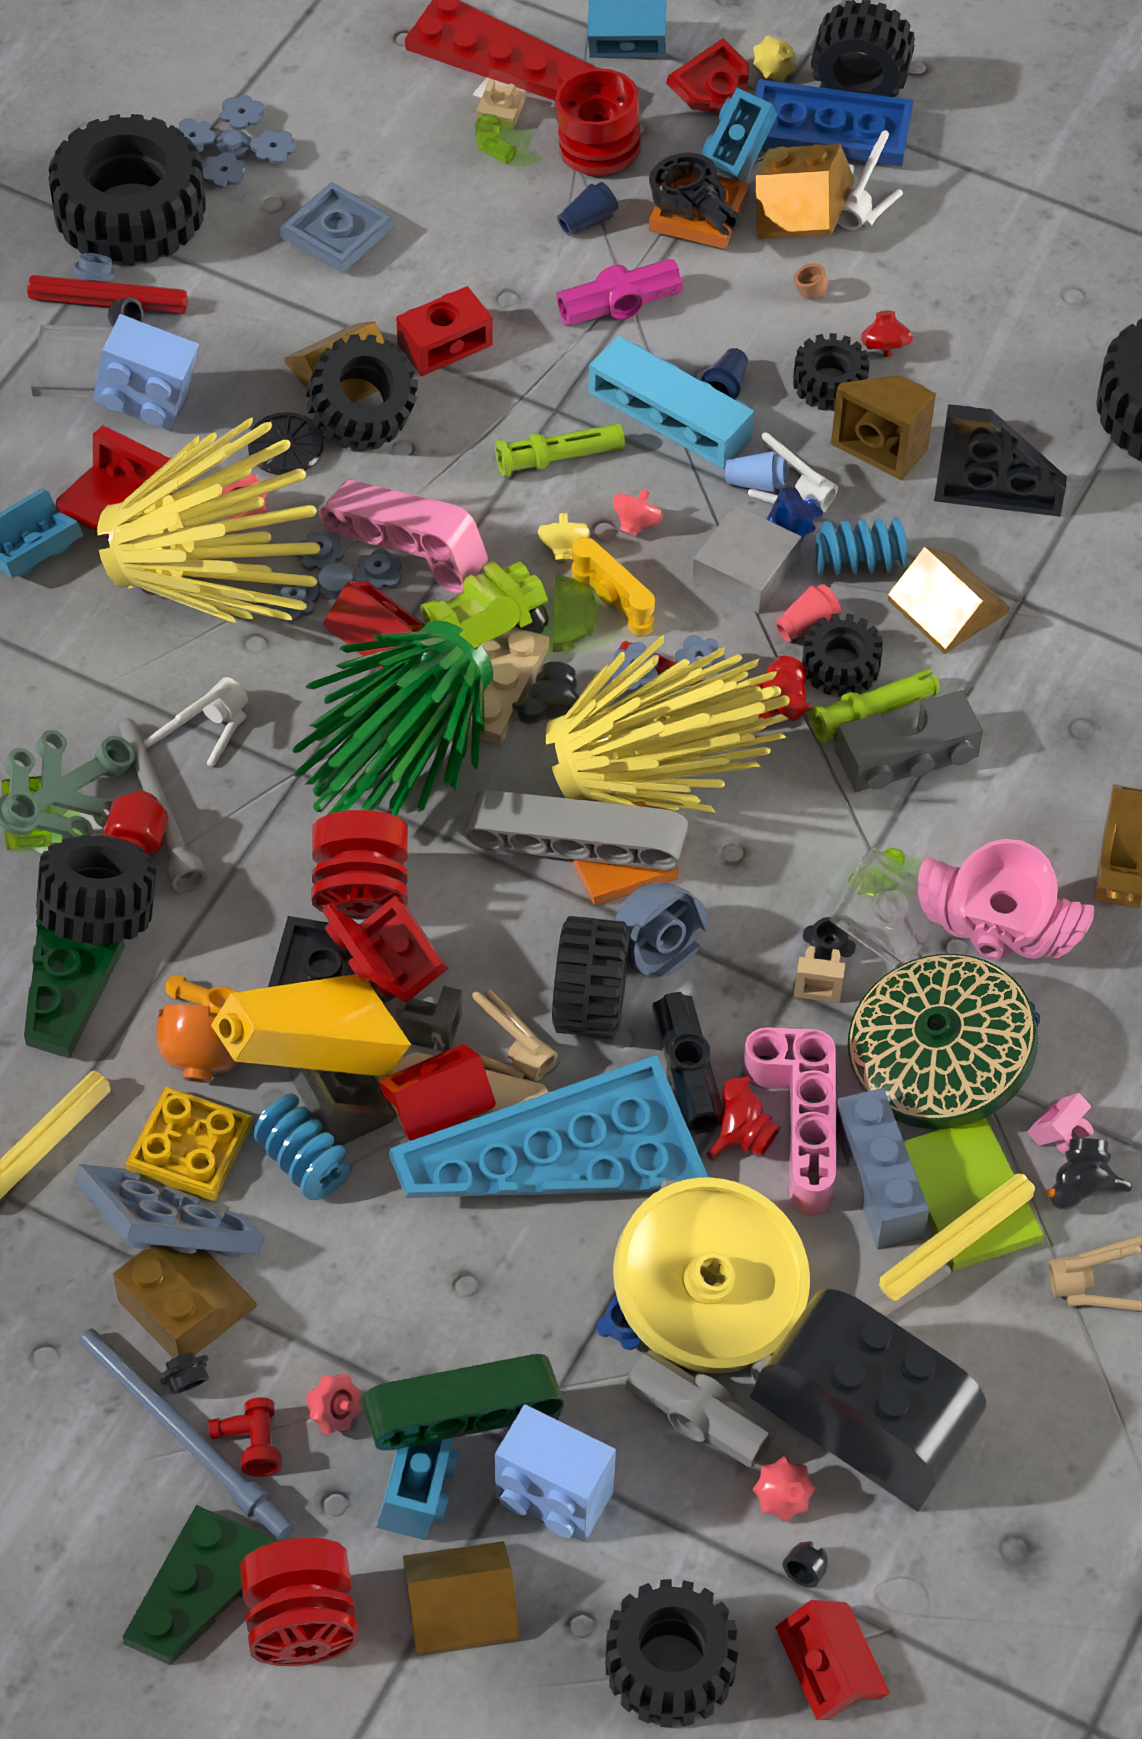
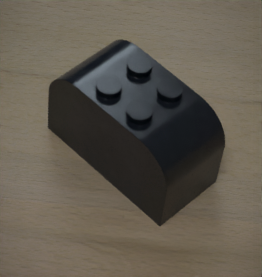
(871, 1395)

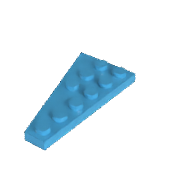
(583, 1138)

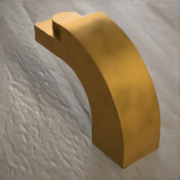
(1121, 850)

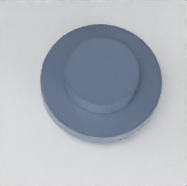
(94, 267)

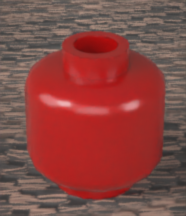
(138, 820)

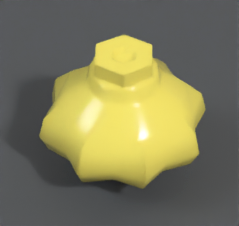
(774, 59)
(561, 536)

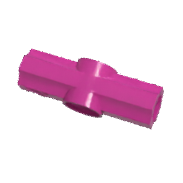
(619, 292)

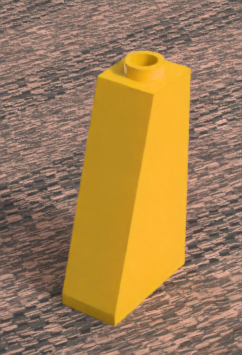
(313, 1026)

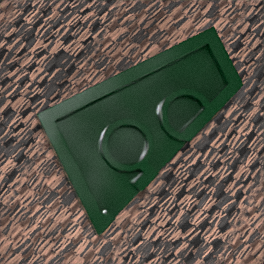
(65, 989)
(192, 1585)

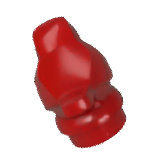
(791, 680)
(743, 1121)

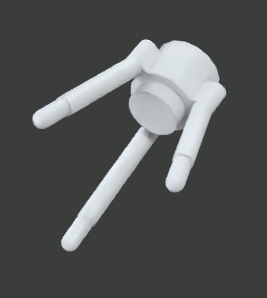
(858, 205)
(810, 484)
(219, 705)

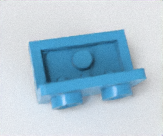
(33, 532)

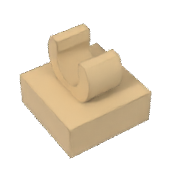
(502, 102)
(819, 978)

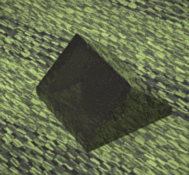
(343, 1102)

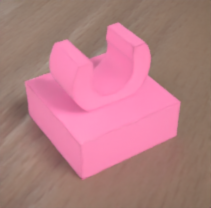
(1059, 1121)

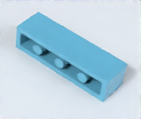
(670, 401)

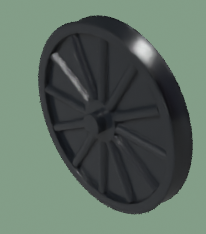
(304, 438)

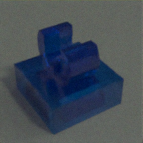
(794, 513)

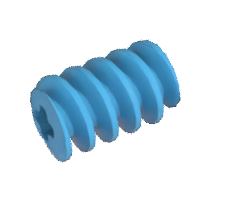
(860, 545)
(301, 1148)

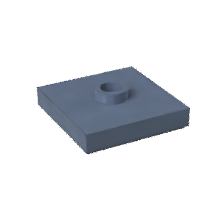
(336, 227)

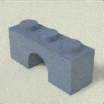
(890, 1186)

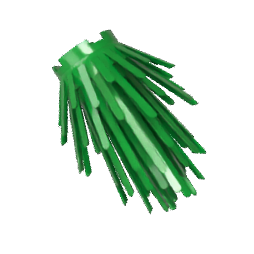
(402, 709)

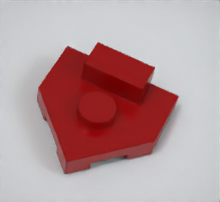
(710, 77)

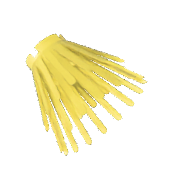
(165, 535)

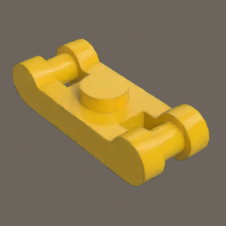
(614, 585)

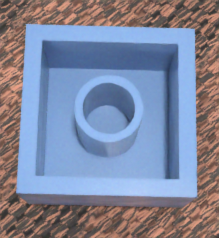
(145, 372)
(554, 1474)

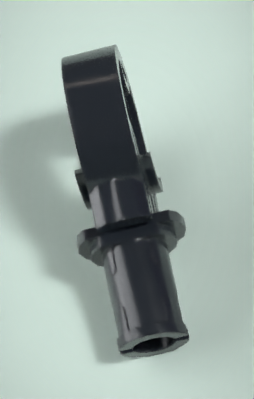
(702, 197)

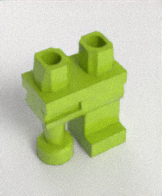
(490, 603)

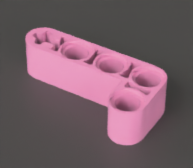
(409, 525)
(807, 1120)

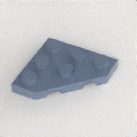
(164, 1218)

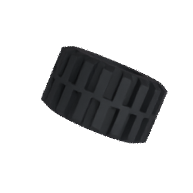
(866, 30)
(371, 363)
(95, 889)
(590, 977)
(677, 1613)

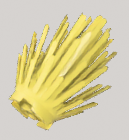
(650, 737)

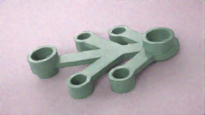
(110, 759)

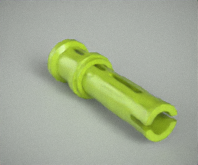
(540, 450)
(885, 699)

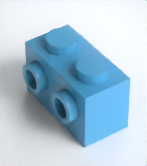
(627, 28)
(739, 134)
(414, 1488)

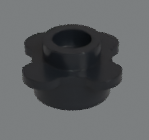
(826, 930)
(185, 1372)

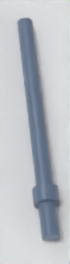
(248, 1495)

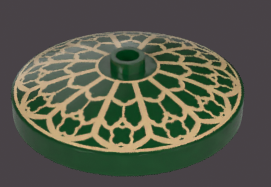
(944, 1040)

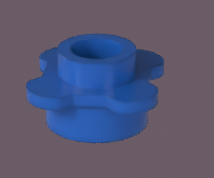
(611, 1326)

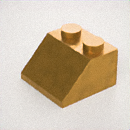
(801, 191)
(884, 422)
(181, 1297)

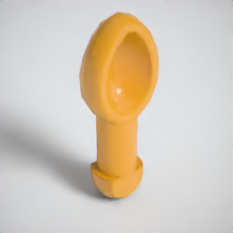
(179, 987)

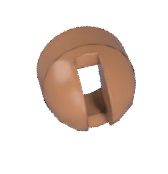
(811, 281)

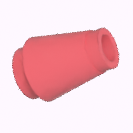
(806, 611)

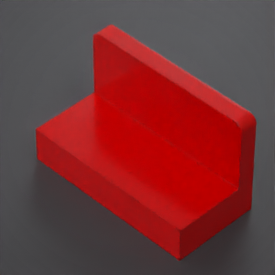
(366, 612)
(439, 1091)
(830, 1657)

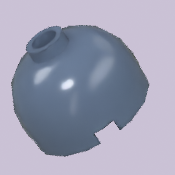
(662, 927)

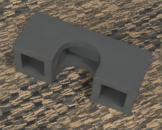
(878, 756)

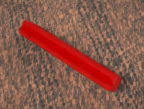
(104, 293)

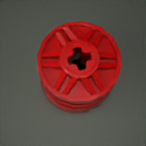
(598, 121)
(359, 861)
(298, 1602)

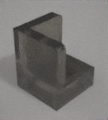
(431, 1023)

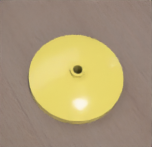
(735, 1242)

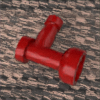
(261, 1457)

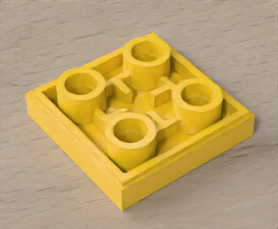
(189, 1144)

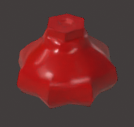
(886, 333)

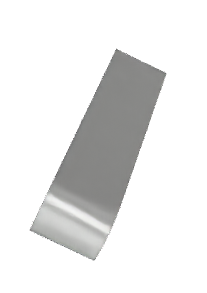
(577, 829)

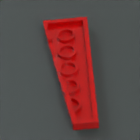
(490, 48)

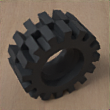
(827, 354)
(843, 635)

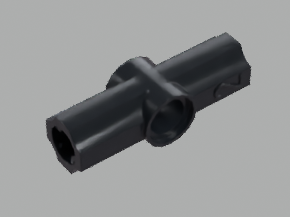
(681, 1041)

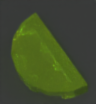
(573, 613)

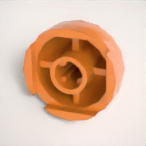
(191, 1043)

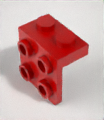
(116, 472)
(388, 949)

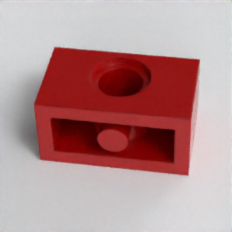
(444, 330)

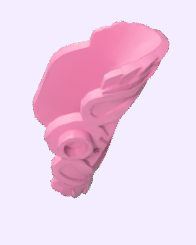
(1008, 879)

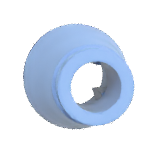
(758, 472)

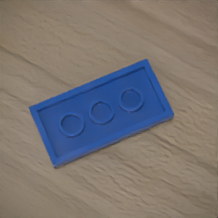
(837, 117)

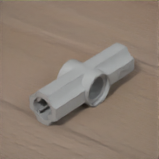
(700, 1408)

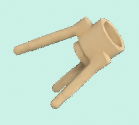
(528, 1053)
(1074, 1274)

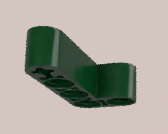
(460, 1401)

